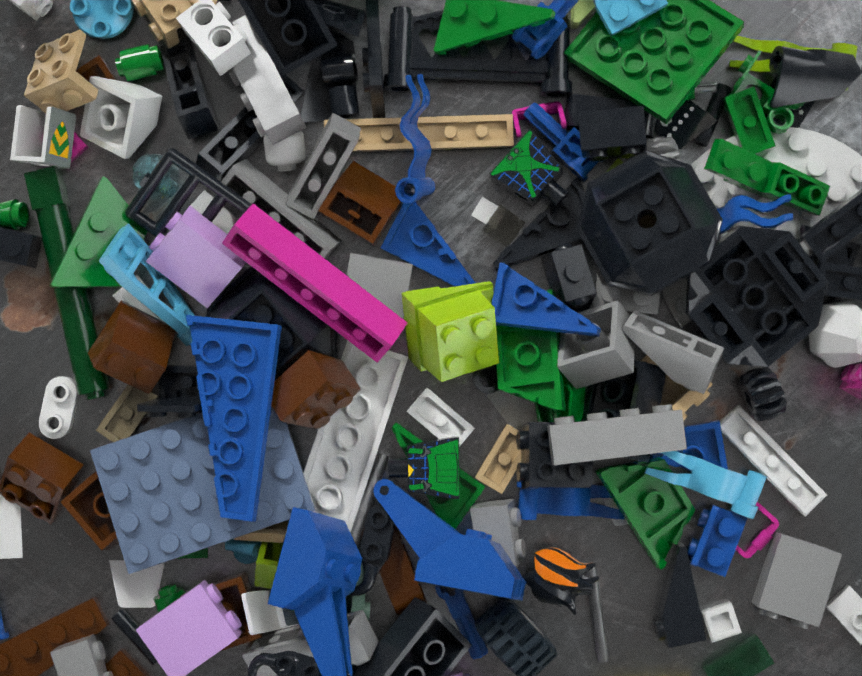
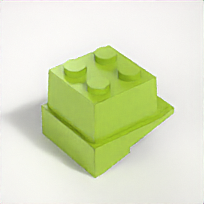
(451, 329)

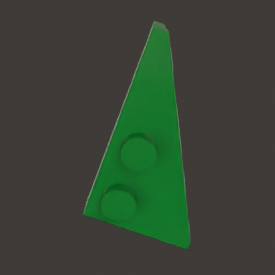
(478, 20)
(448, 509)

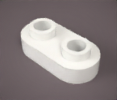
(60, 408)

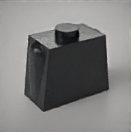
(570, 276)

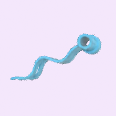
(716, 482)

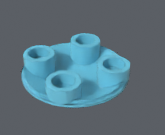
(102, 17)

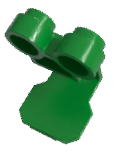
(782, 113)

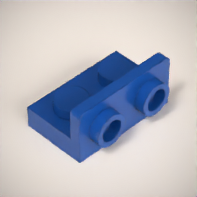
(716, 540)

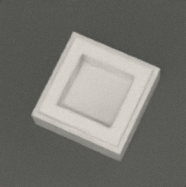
(720, 622)

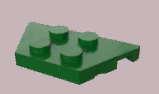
(91, 238)
(530, 365)
(649, 505)

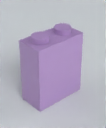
(195, 256)
(190, 630)

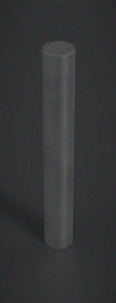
(368, 497)
(598, 619)

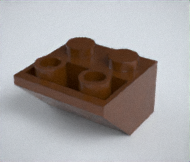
(361, 203)
(39, 477)

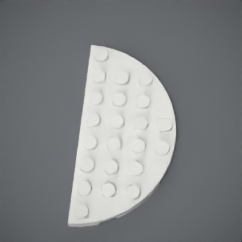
(801, 150)

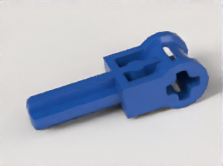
(545, 33)
(567, 144)
(464, 619)

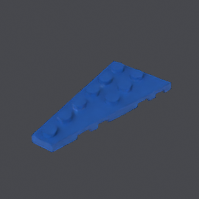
(236, 392)

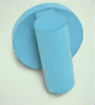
(244, 551)

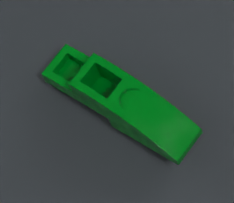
(766, 177)

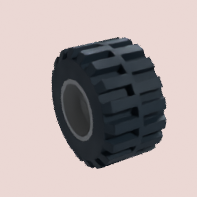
(515, 638)

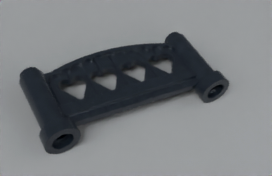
(411, 58)

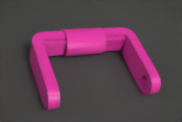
(550, 108)
(763, 537)

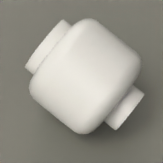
(286, 152)

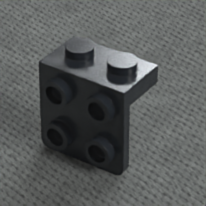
(176, 393)
(536, 465)

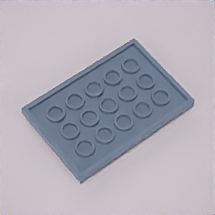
(166, 494)

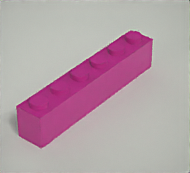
(314, 282)

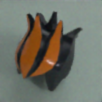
(559, 578)

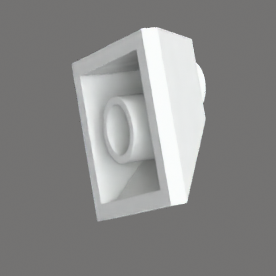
(120, 115)

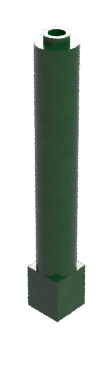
(51, 202)

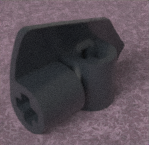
(810, 74)
(332, 83)

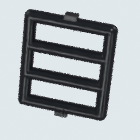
(196, 176)

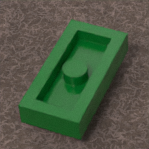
(748, 121)

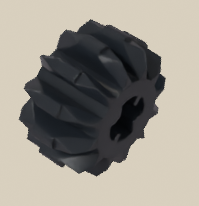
(763, 394)

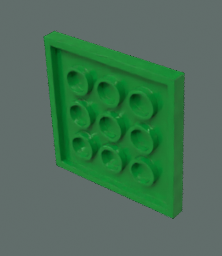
(658, 57)

